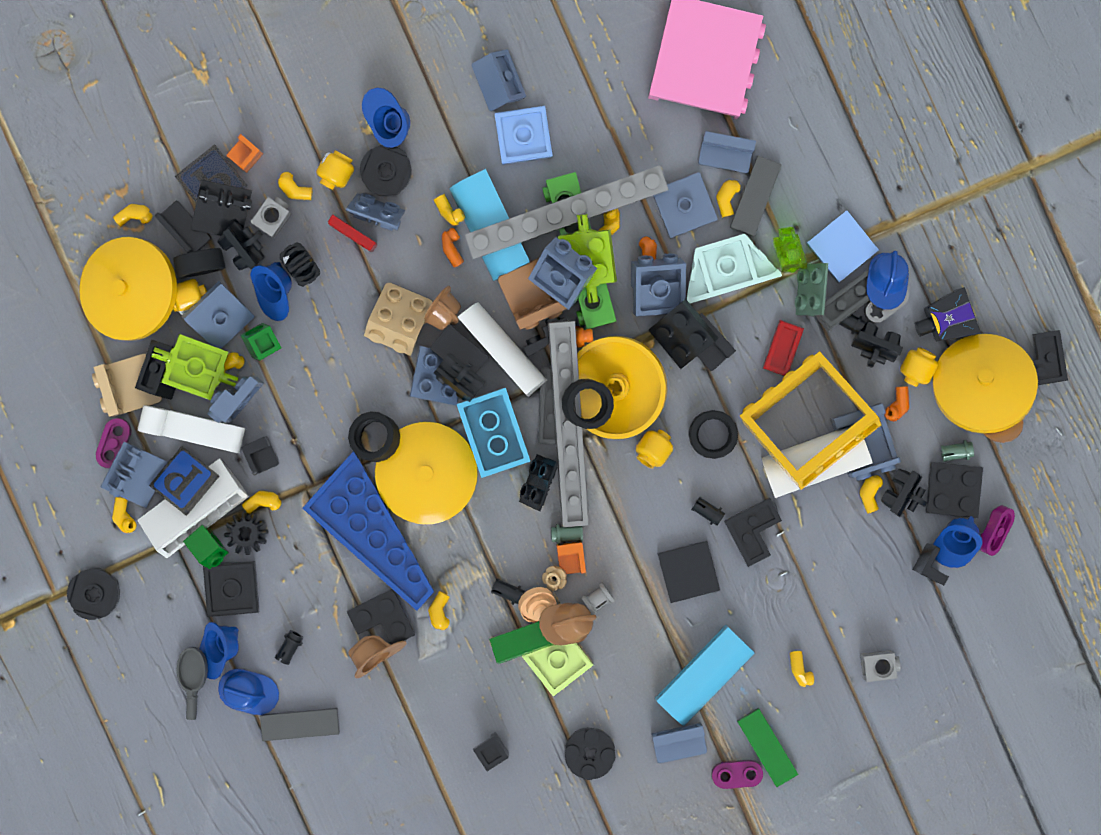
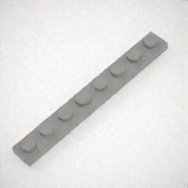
(565, 212)
(568, 436)

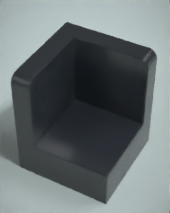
(260, 455)
(491, 752)

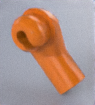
(648, 247)
(449, 248)
(583, 336)
(899, 406)

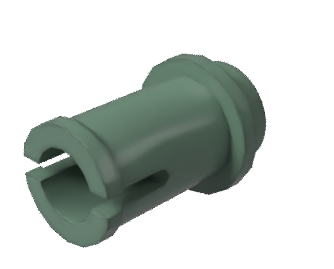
(957, 451)
(566, 534)

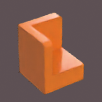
(244, 154)
(571, 557)

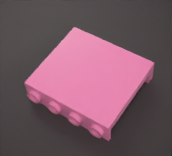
(707, 56)

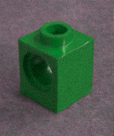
(260, 341)
(206, 547)

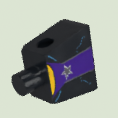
(949, 317)

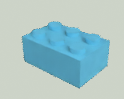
(493, 432)

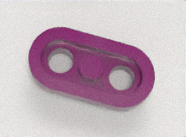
(111, 441)
(997, 529)
(737, 773)

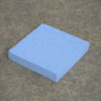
(523, 135)
(842, 246)

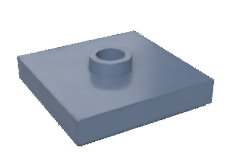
(685, 205)
(218, 316)

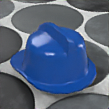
(385, 117)
(887, 280)
(271, 289)
(958, 542)
(219, 646)
(248, 691)

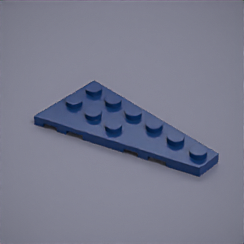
(361, 522)

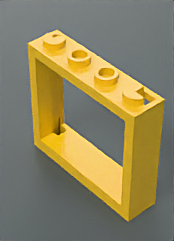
(834, 450)

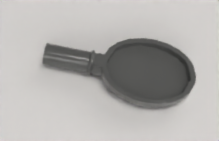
(191, 675)

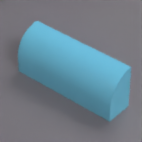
(483, 208)
(704, 675)

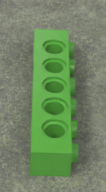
(604, 314)

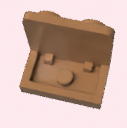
(526, 299)

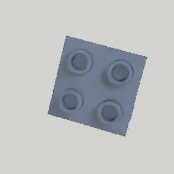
(387, 213)
(425, 383)
(132, 473)

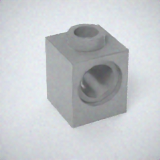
(274, 228)
(868, 663)

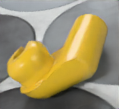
(447, 212)
(436, 611)

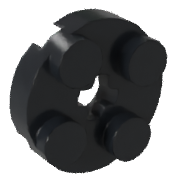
(392, 184)
(80, 600)
(591, 738)

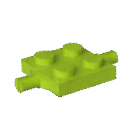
(599, 249)
(194, 367)

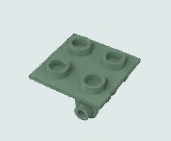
(811, 289)

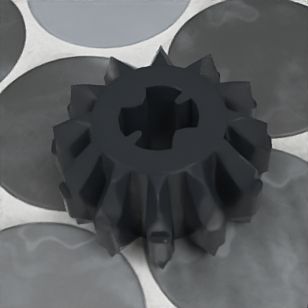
(299, 264)
(254, 535)

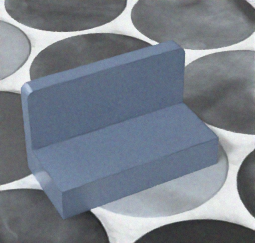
(498, 79)
(726, 152)
(679, 743)

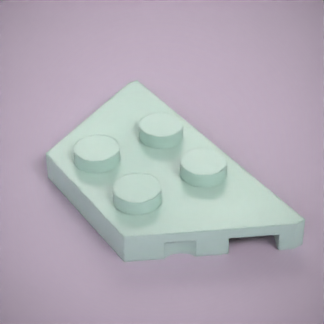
(727, 267)

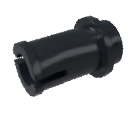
(853, 323)
(708, 511)
(507, 591)
(289, 647)

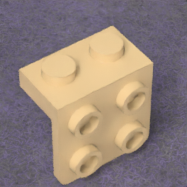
(397, 318)
(118, 385)

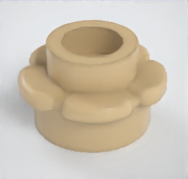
(559, 573)

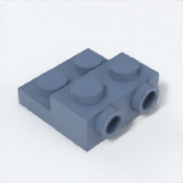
(562, 272)
(657, 284)
(229, 404)

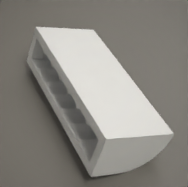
(502, 348)
(802, 453)
(170, 527)

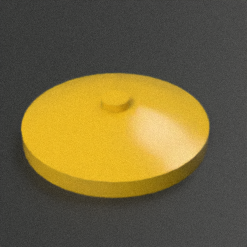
(128, 288)
(633, 379)
(985, 383)
(428, 474)

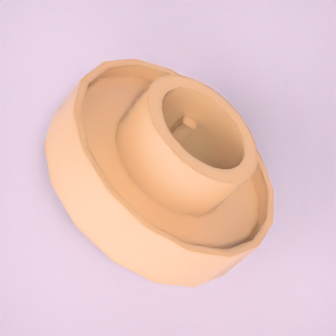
(534, 602)

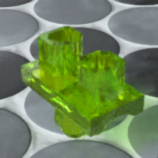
(789, 250)

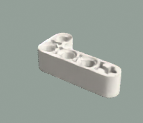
(191, 428)

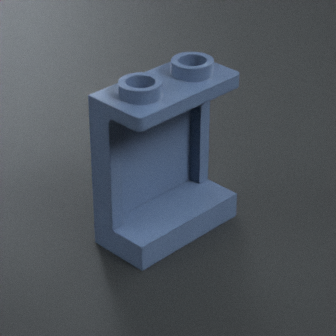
(878, 443)

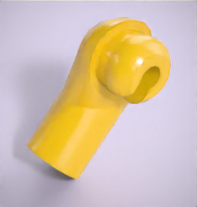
(291, 189)
(724, 196)
(133, 211)
(611, 221)
(233, 360)
(868, 492)
(262, 498)
(121, 517)
(797, 669)

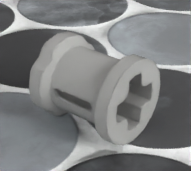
(598, 599)

